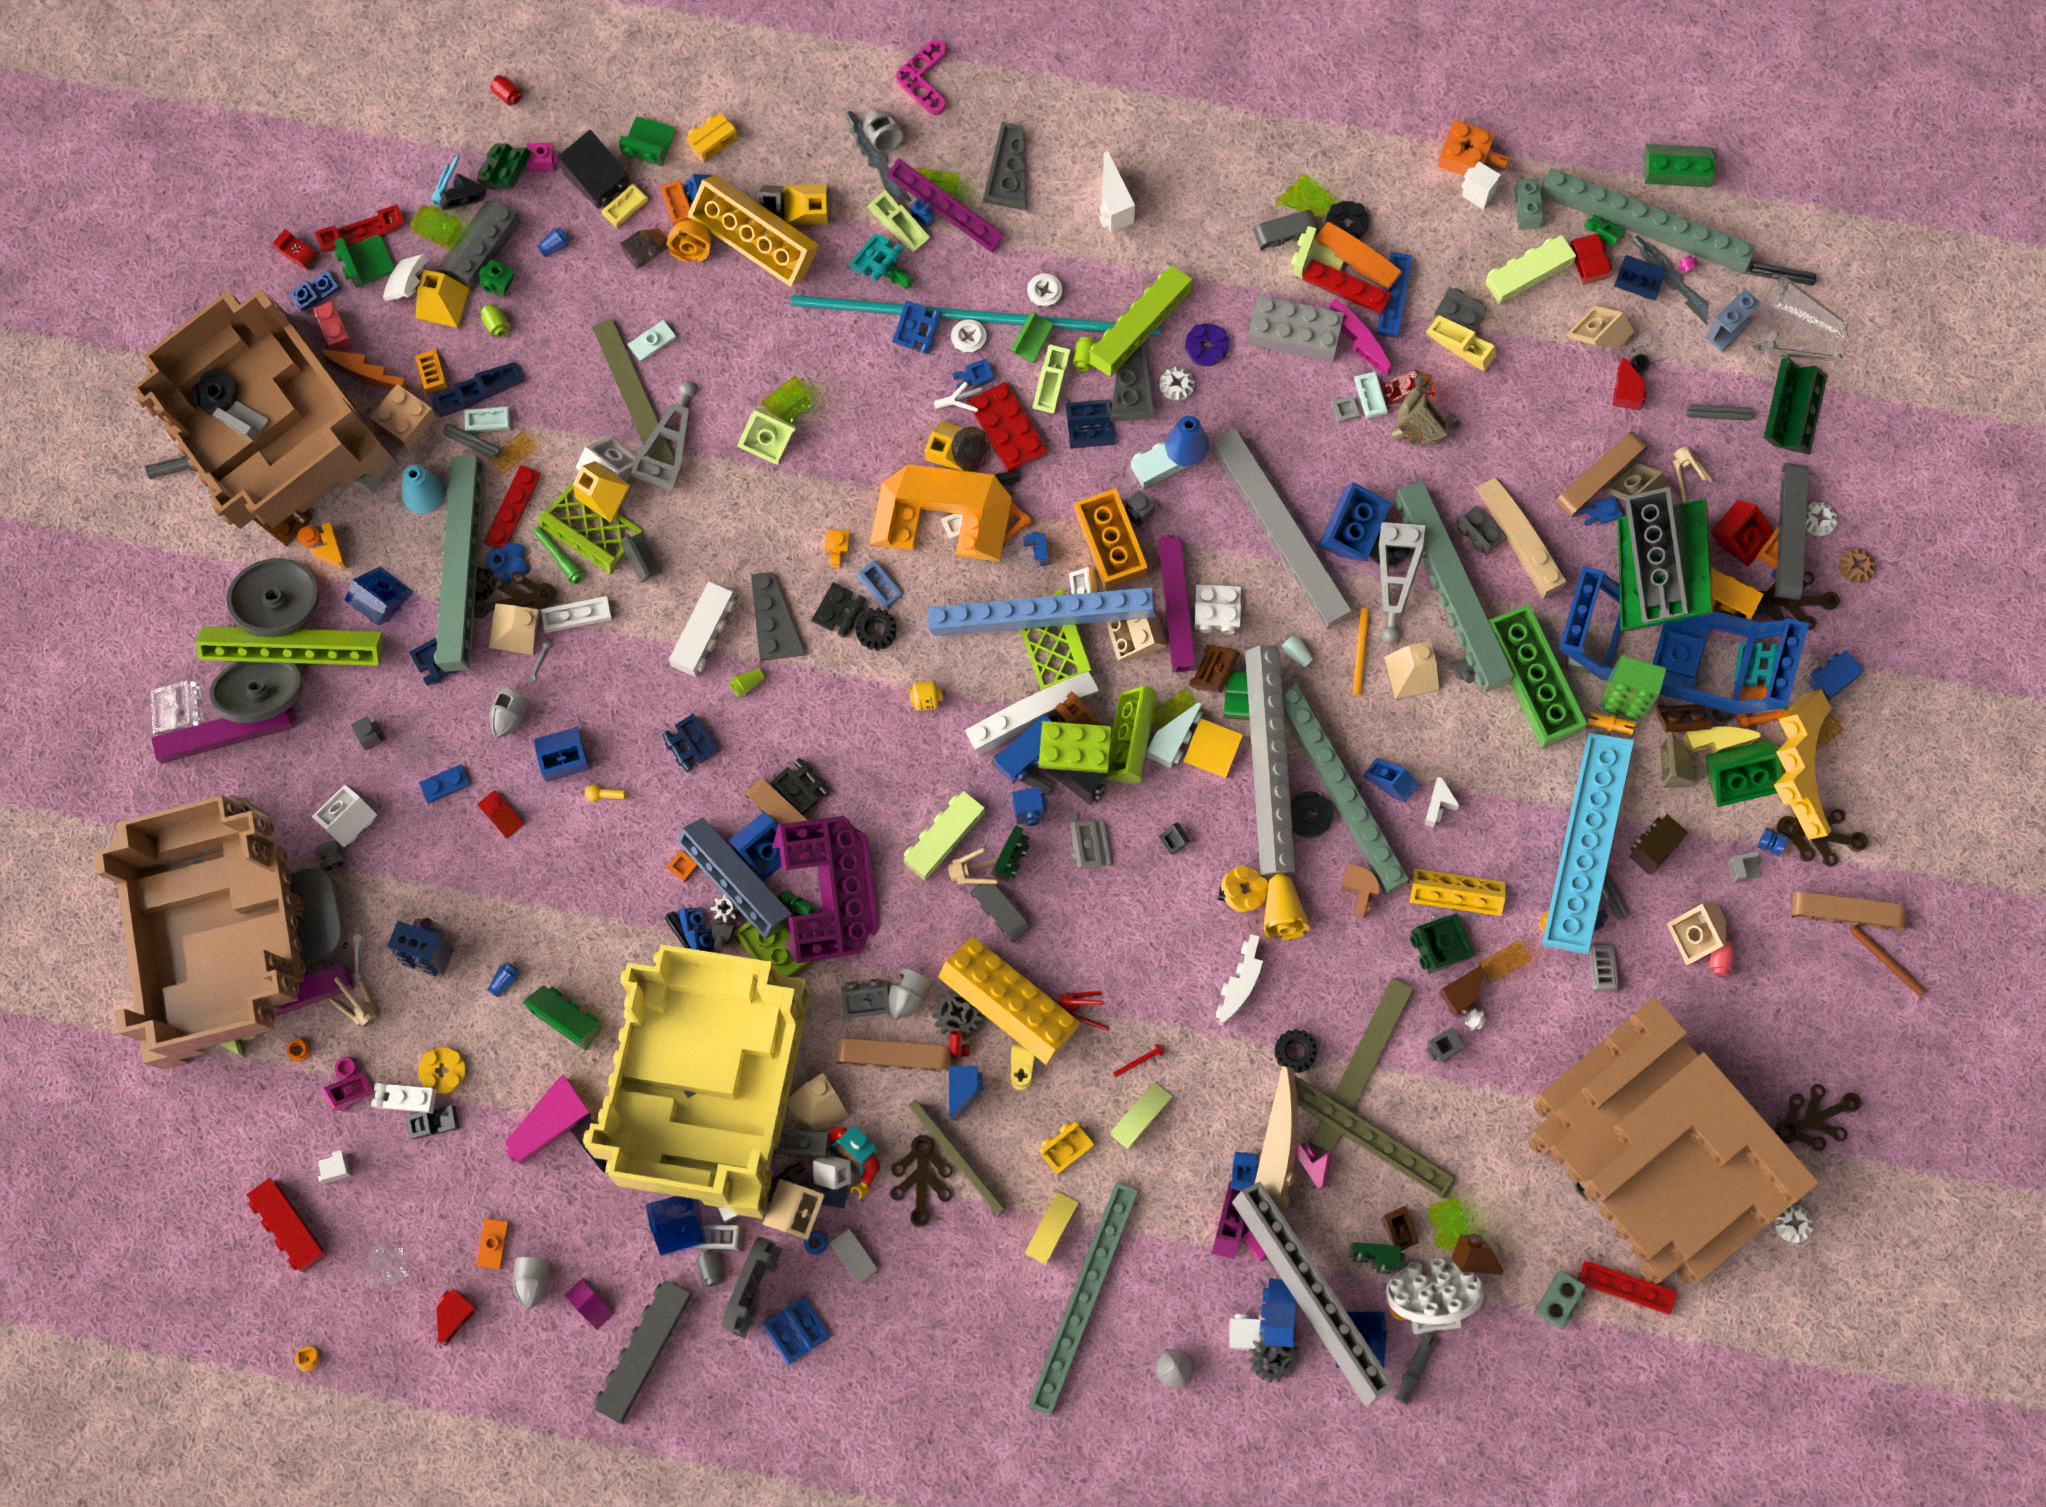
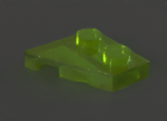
(1306, 196)

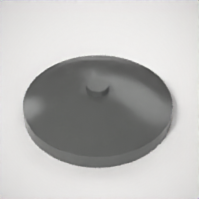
(272, 597)
(255, 690)

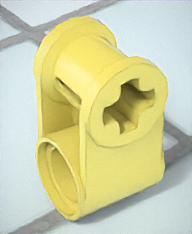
(1021, 1062)

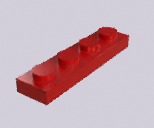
(1346, 286)
(512, 507)
(1627, 1288)

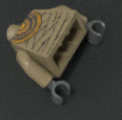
(1421, 420)

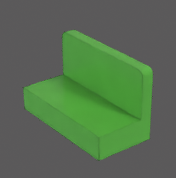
(1032, 337)

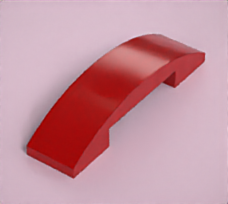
(384, 223)

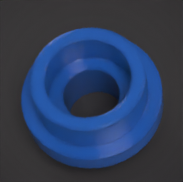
(823, 1243)

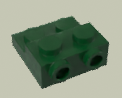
(503, 166)
(1014, 848)
(1441, 943)
(1384, 1257)

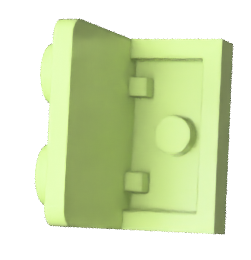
(1312, 250)

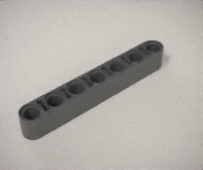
(1791, 532)

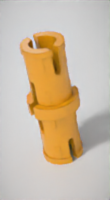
(1611, 723)

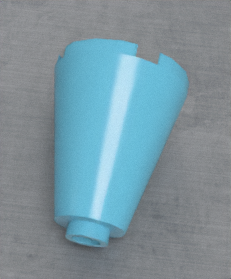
(422, 490)

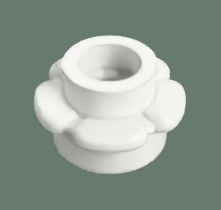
(1475, 1019)

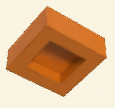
(682, 866)

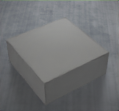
(1345, 409)

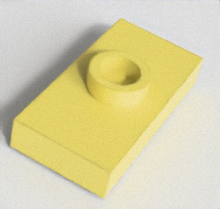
(624, 205)

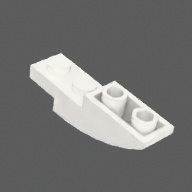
(1239, 989)

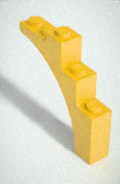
(1797, 755)

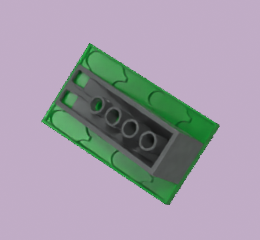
(1663, 560)

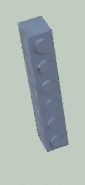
(734, 877)

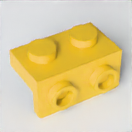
(1066, 1147)

